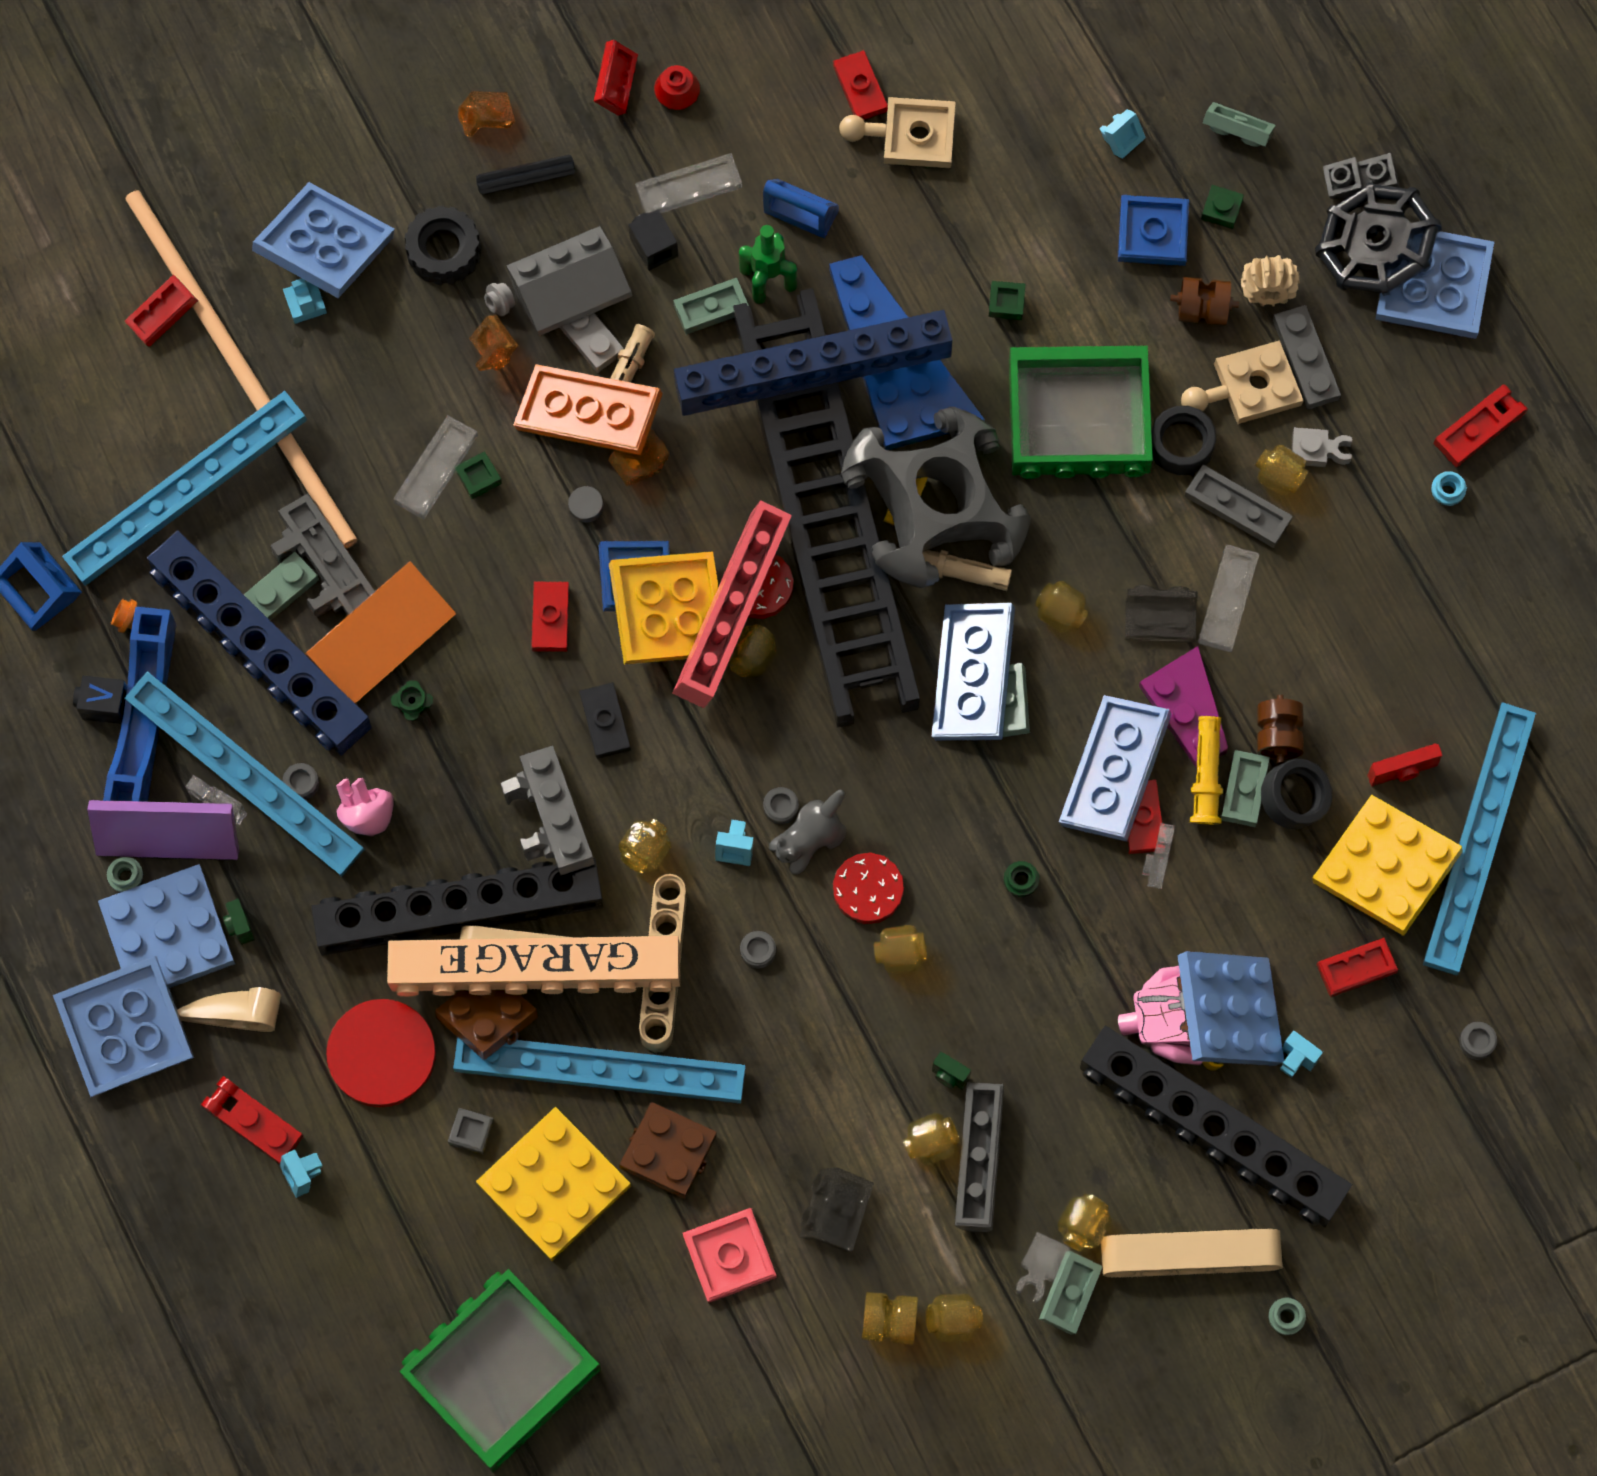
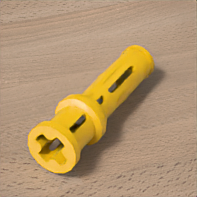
(1206, 788)

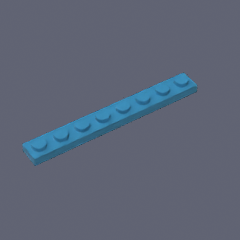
(184, 488)
(244, 773)
(1479, 839)
(607, 1070)

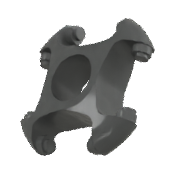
(915, 522)

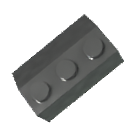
(569, 281)

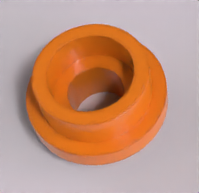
(124, 615)

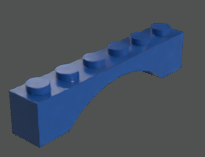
(136, 748)

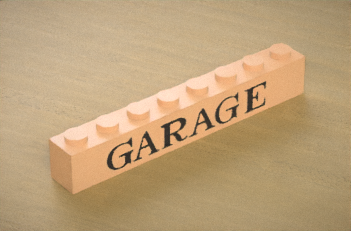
(534, 964)

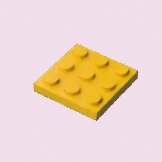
(662, 604)
(1387, 865)
(553, 1183)

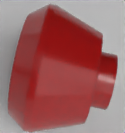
(677, 87)

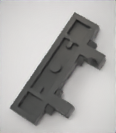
(312, 536)
(561, 830)

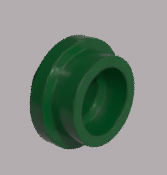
(1021, 868)

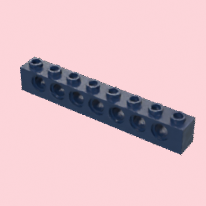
(813, 362)
(179, 556)

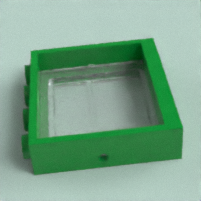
(1080, 411)
(499, 1369)

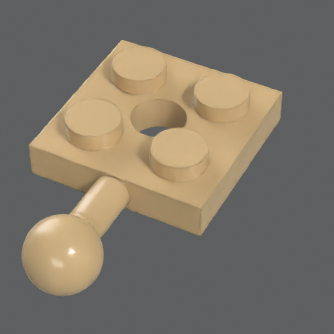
(902, 117)
(1244, 399)

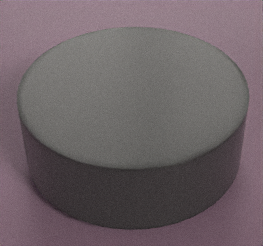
(586, 504)
(302, 780)
(780, 805)
(758, 949)
(1478, 1040)

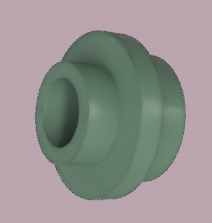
(120, 865)
(1294, 1308)

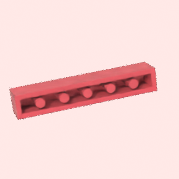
(732, 604)

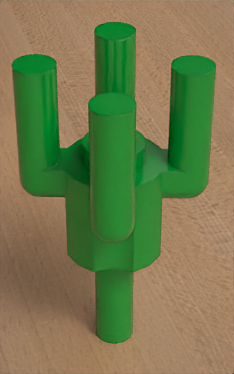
(767, 262)

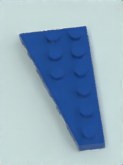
(903, 397)

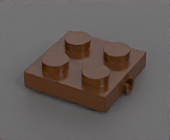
(486, 1020)
(668, 1150)

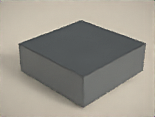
(470, 1131)

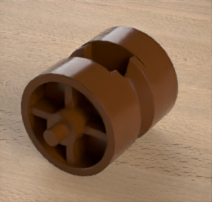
(1204, 301)
(1280, 725)

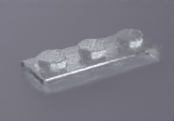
(689, 185)
(435, 467)
(1228, 598)

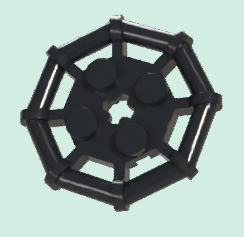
(1386, 253)

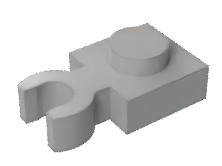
(1316, 447)

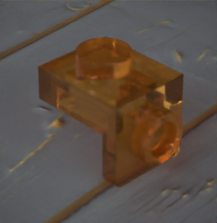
(486, 111)
(493, 344)
(637, 467)

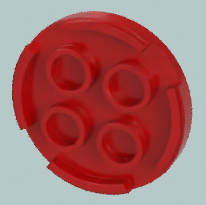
(381, 1052)

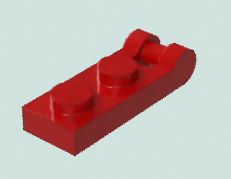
(1479, 426)
(252, 1121)

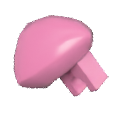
(363, 809)

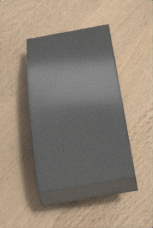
(1351, 176)

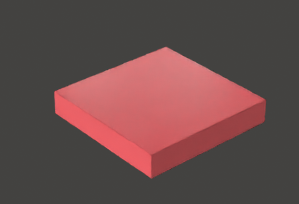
(729, 1255)

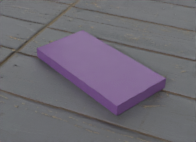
(163, 829)

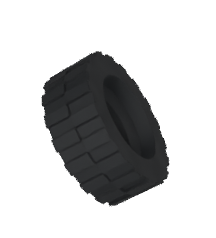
(442, 220)

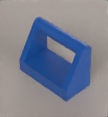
(799, 207)
(47, 574)

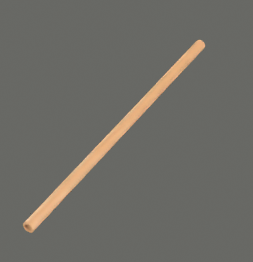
(239, 365)

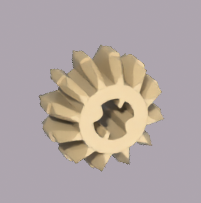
(1270, 280)

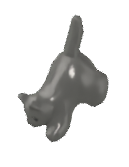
(814, 828)

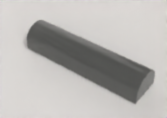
(979, 1157)

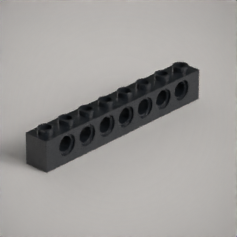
(442, 920)
(1236, 1127)

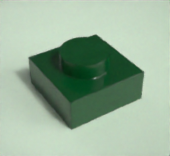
(1222, 206)
(1007, 300)
(478, 475)
(237, 922)
(950, 1072)

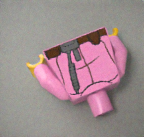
(1162, 1018)

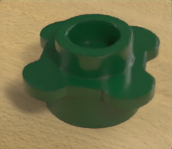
(411, 690)

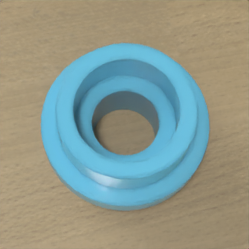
(1448, 479)

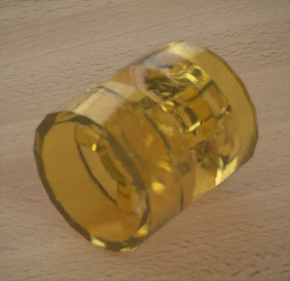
(890, 1318)

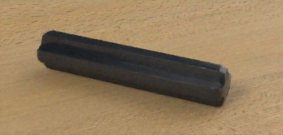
(525, 174)

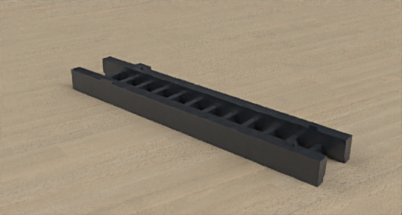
(858, 511)

